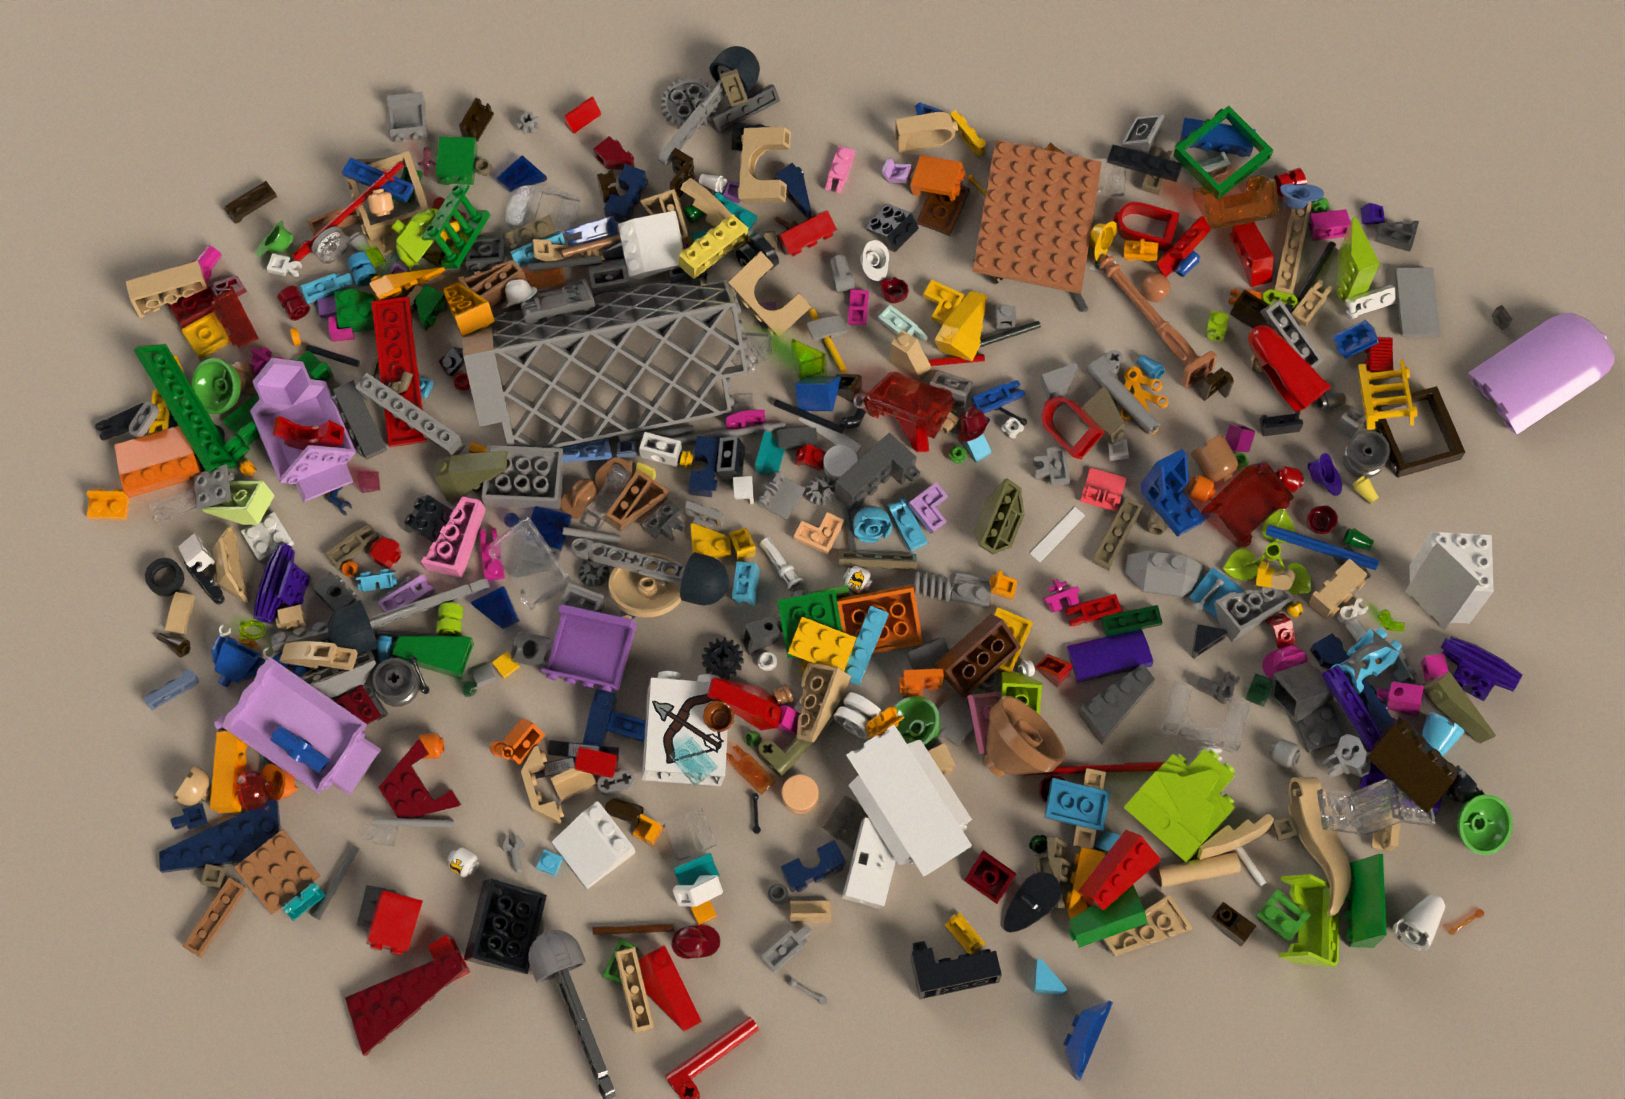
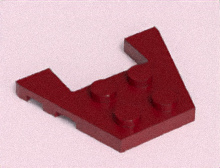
(408, 793)

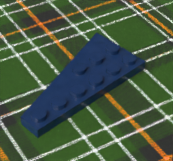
(225, 842)

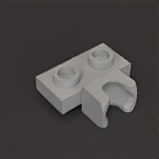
(1053, 466)
(704, 516)

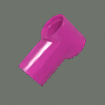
(208, 260)

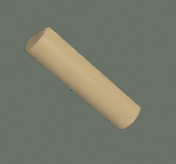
(1198, 869)
(634, 990)

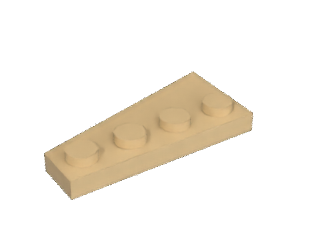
(1163, 922)

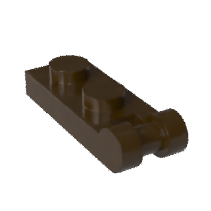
(250, 201)

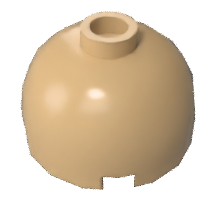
(193, 788)

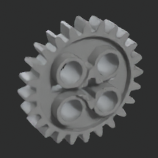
(673, 109)

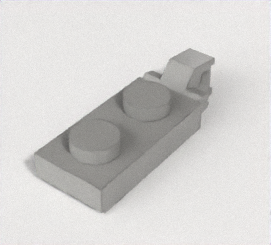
(786, 948)

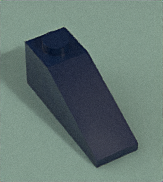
(796, 188)
(599, 717)

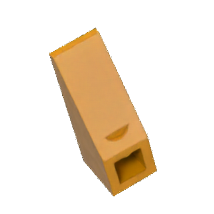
(1086, 863)

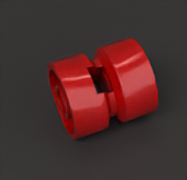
(1294, 177)

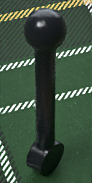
(1023, 421)
(425, 689)
(756, 829)

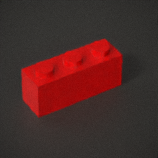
(806, 233)

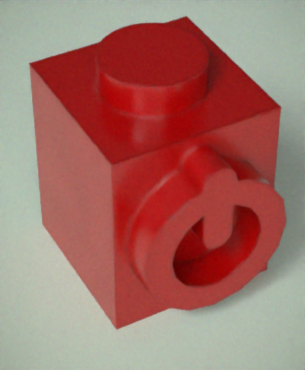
(385, 552)

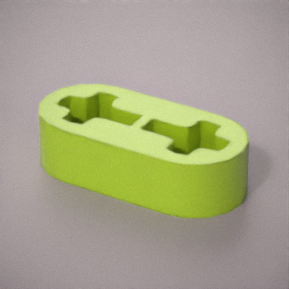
(1278, 295)

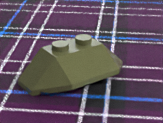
(1000, 518)

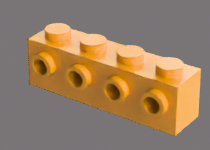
(228, 763)

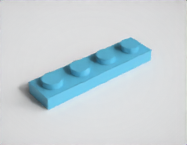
(865, 644)

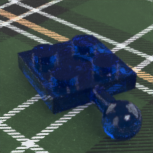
(548, 523)

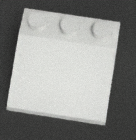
(651, 244)
(593, 845)

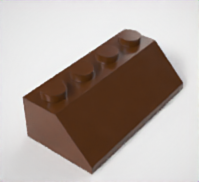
(978, 655)

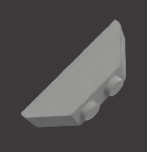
(1163, 573)
(337, 681)

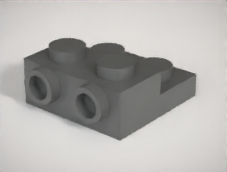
(485, 253)

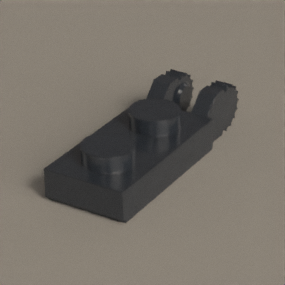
(119, 423)
(206, 584)

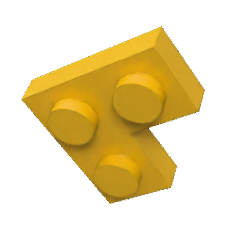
(945, 297)

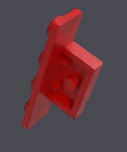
(1183, 246)

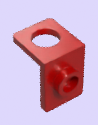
(1283, 630)

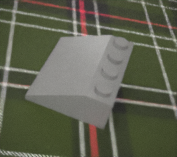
(529, 480)

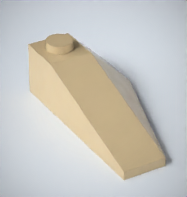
(822, 693)

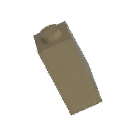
(1105, 413)

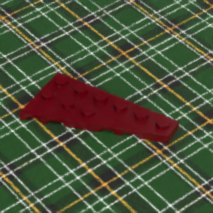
(394, 1001)

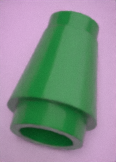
(1357, 539)

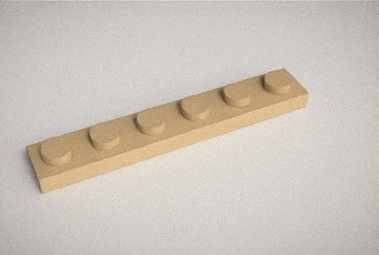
(1292, 249)

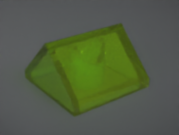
(807, 360)

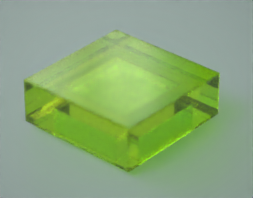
(375, 256)

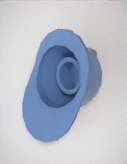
(1299, 195)

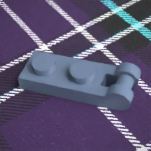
(171, 689)

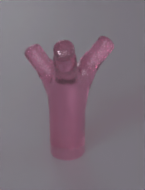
(426, 160)

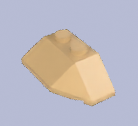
(229, 566)

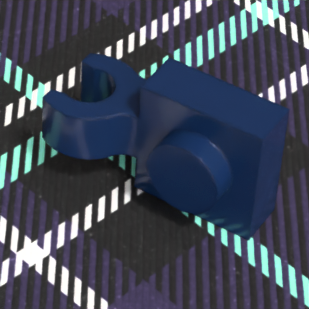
(193, 817)

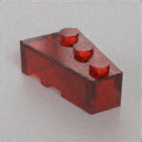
(234, 317)

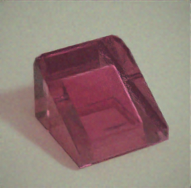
(369, 481)

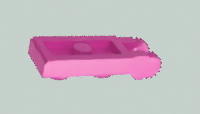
(492, 568)

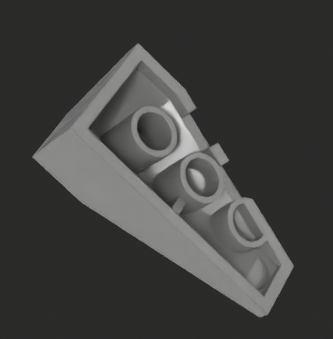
(1246, 610)

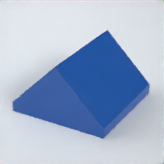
(817, 392)

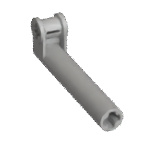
(1104, 372)

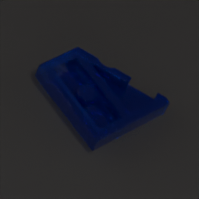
(497, 607)

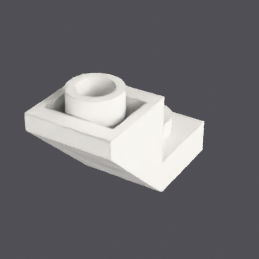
(704, 889)

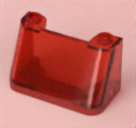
(910, 401)
(1247, 503)

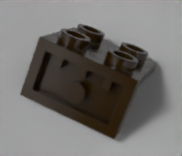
(683, 168)

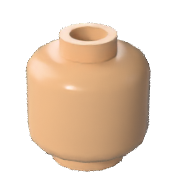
(380, 202)

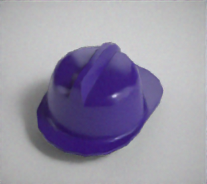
(1325, 473)

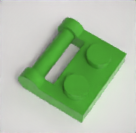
(1278, 920)

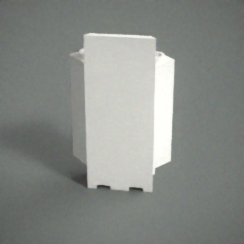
(1452, 576)
(909, 801)

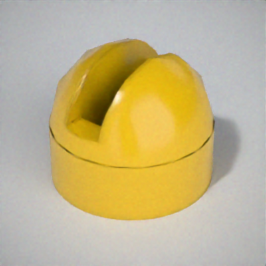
(1295, 609)

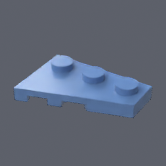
(587, 451)

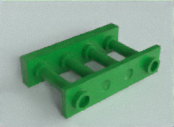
(469, 231)

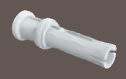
(785, 570)

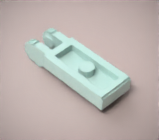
(897, 321)

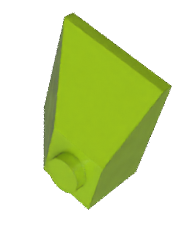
(1022, 688)

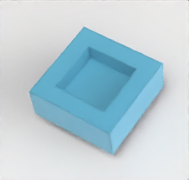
(549, 863)

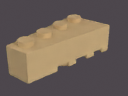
(165, 287)

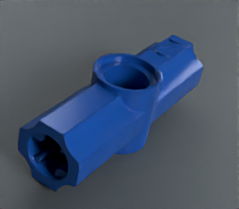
(299, 749)

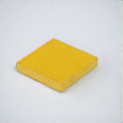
(206, 335)

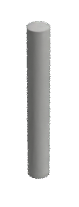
(591, 535)

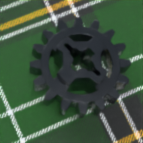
(729, 660)

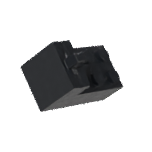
(952, 975)

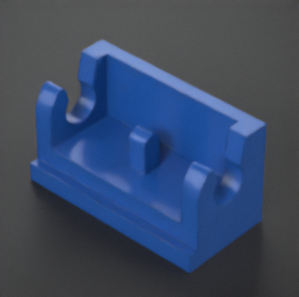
(1355, 339)

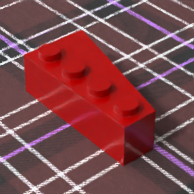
(1119, 870)

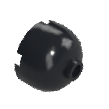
(1463, 788)

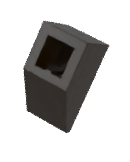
(1233, 924)

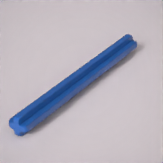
(1322, 547)

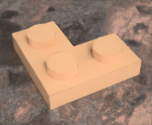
(822, 537)

